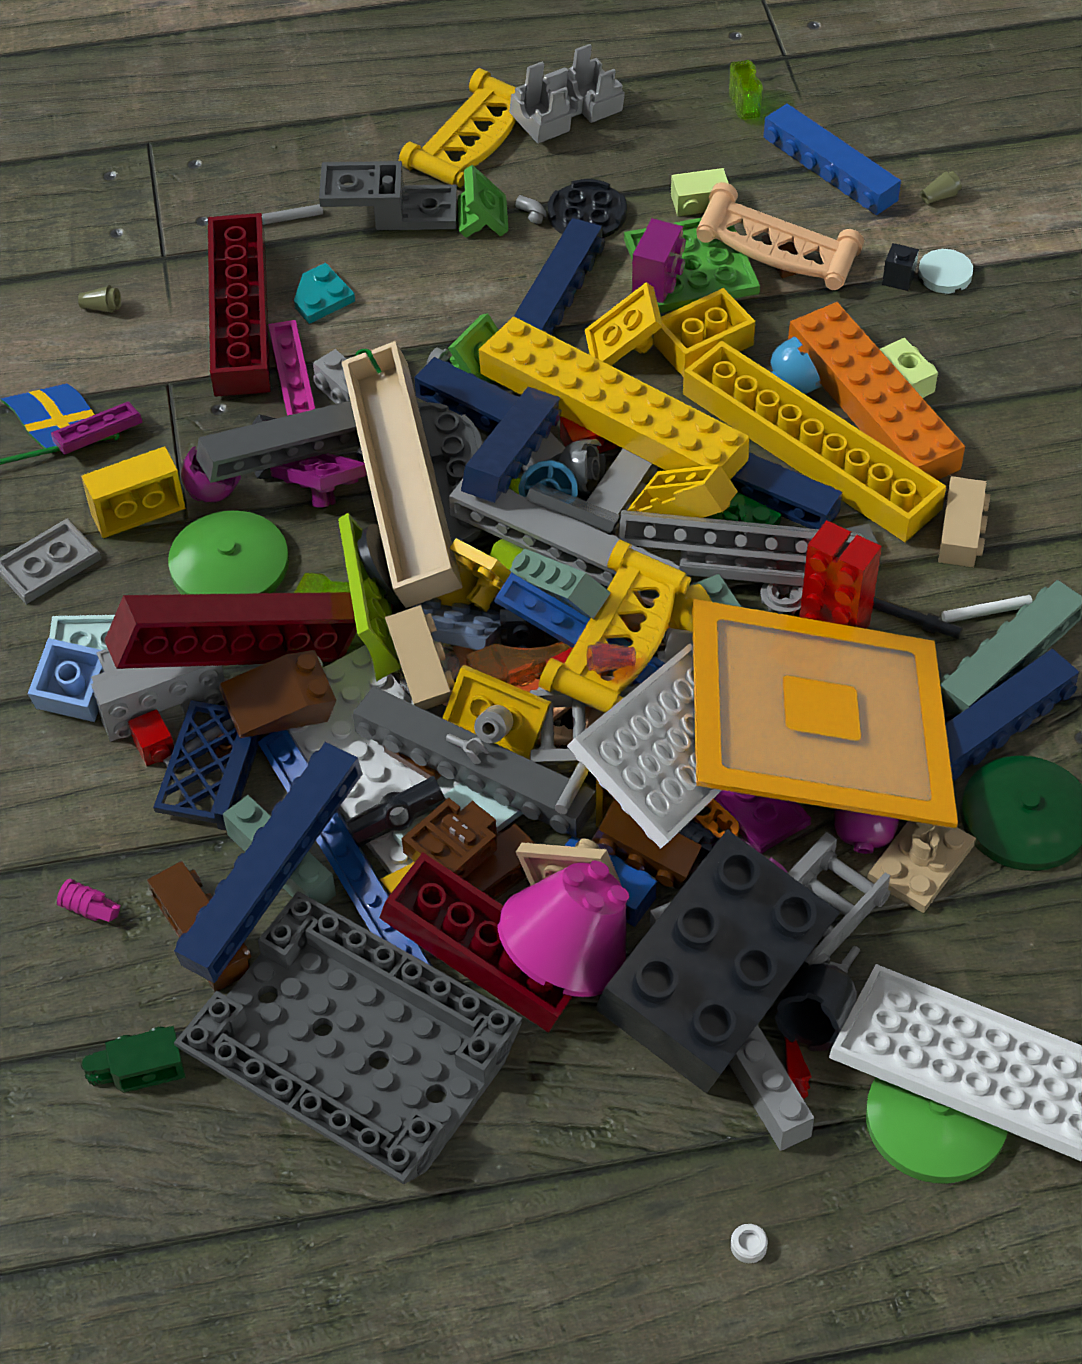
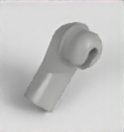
(535, 208)

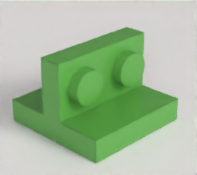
(481, 205)
(466, 347)

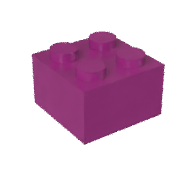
(659, 258)

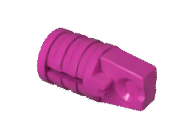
(87, 901)

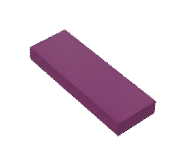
(96, 427)

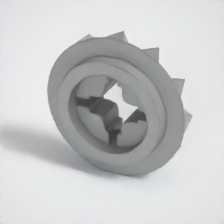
(770, 597)

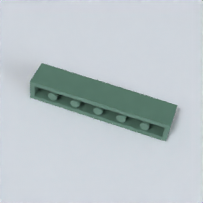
(1013, 647)

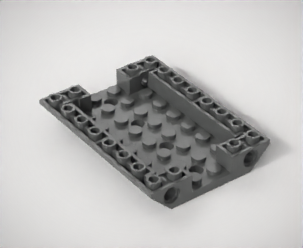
(378, 1007)

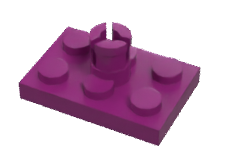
(321, 475)

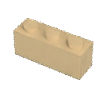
(964, 522)
(420, 657)

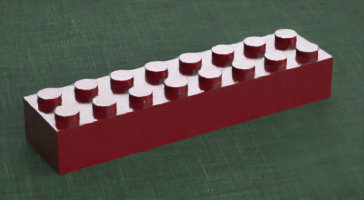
(238, 305)
(228, 628)

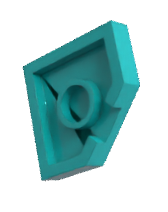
(321, 293)

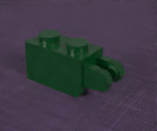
(136, 1061)

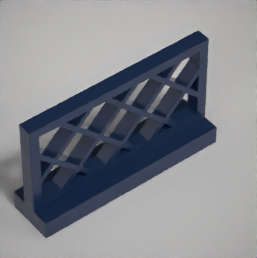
(234, 775)

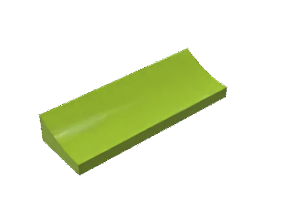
(368, 603)

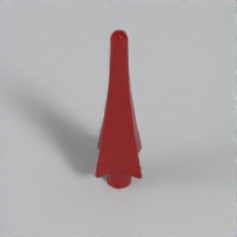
(797, 1067)

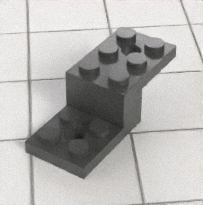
(383, 187)

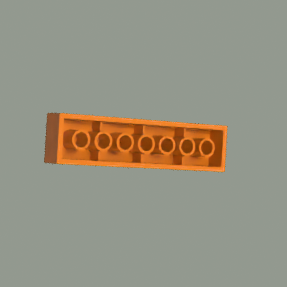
(875, 391)

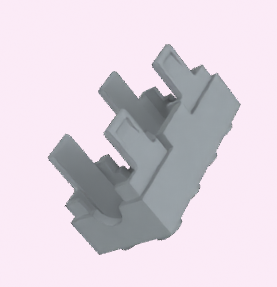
(548, 103)
(136, 691)

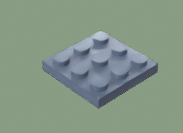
(462, 625)

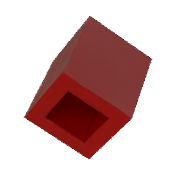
(151, 737)

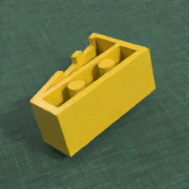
(686, 492)

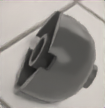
(585, 463)

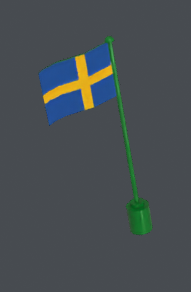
(46, 412)

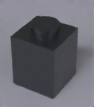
(900, 266)

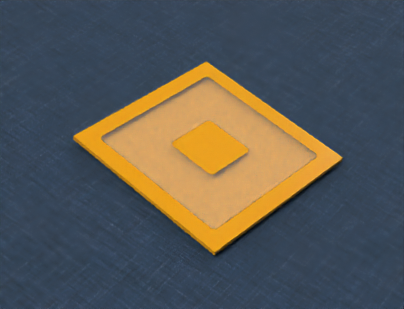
(820, 714)

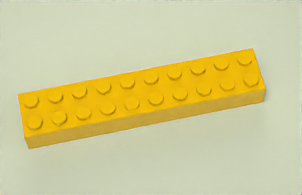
(611, 401)
(814, 440)

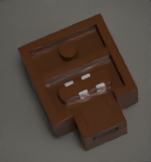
(454, 837)

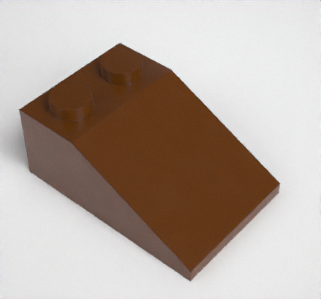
(279, 695)

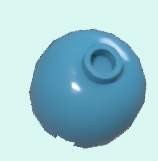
(795, 366)
(550, 474)

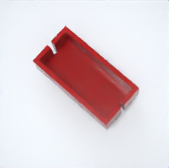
(840, 587)

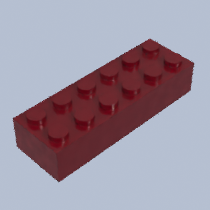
(462, 931)

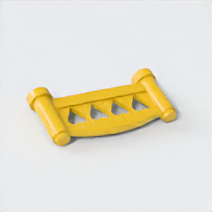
(432, 156)
(634, 573)

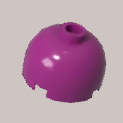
(198, 484)
(864, 830)

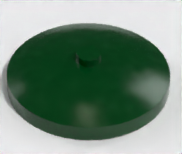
(1024, 813)

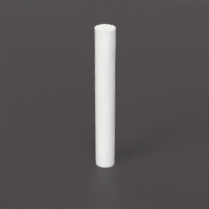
(985, 609)

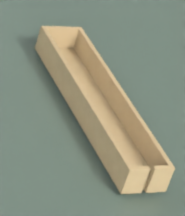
(401, 476)

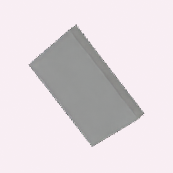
(47, 561)

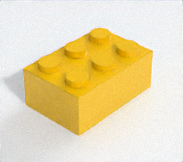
(701, 326)
(133, 492)

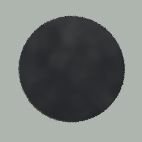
(590, 202)
(375, 563)

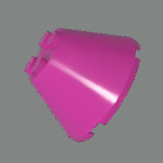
(568, 929)

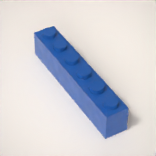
(832, 159)

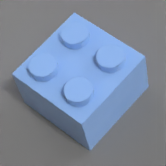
(65, 680)

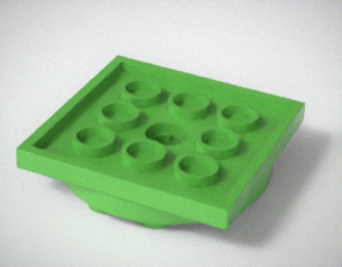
(712, 266)

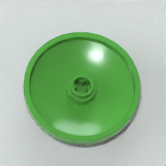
(228, 555)
(928, 1137)

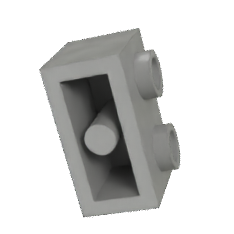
(330, 376)

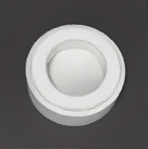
(749, 1243)

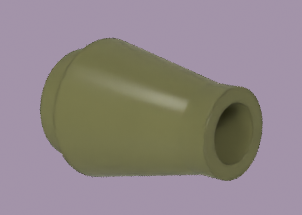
(942, 187)
(101, 299)

